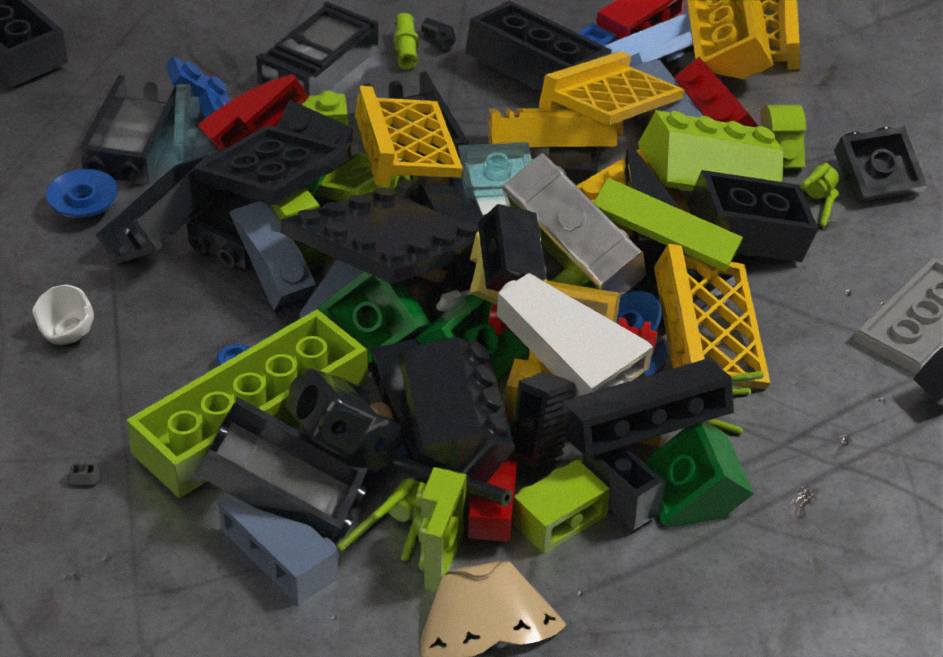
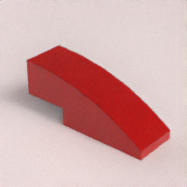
(251, 111)
(489, 519)

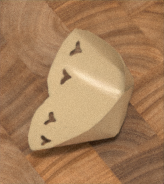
(486, 603)

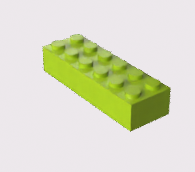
(178, 429)

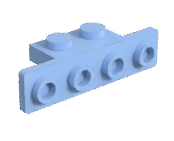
(658, 41)

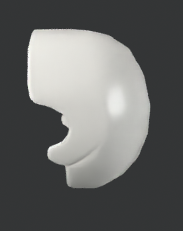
(63, 314)

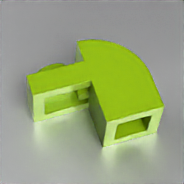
(789, 127)

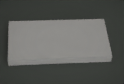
(910, 322)

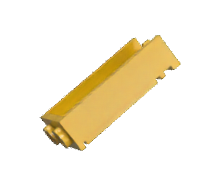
(550, 129)

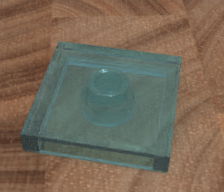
(491, 166)

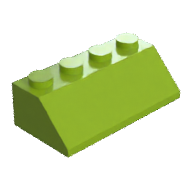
(685, 145)

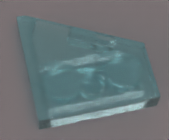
(185, 122)

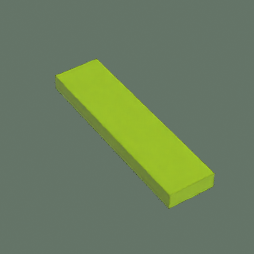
(668, 224)

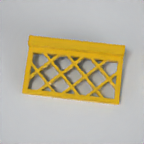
(787, 31)
(606, 89)
(380, 138)
(684, 317)

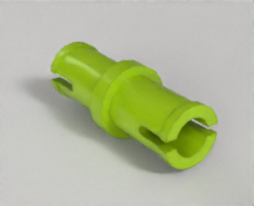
(406, 41)

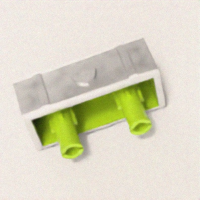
(575, 229)

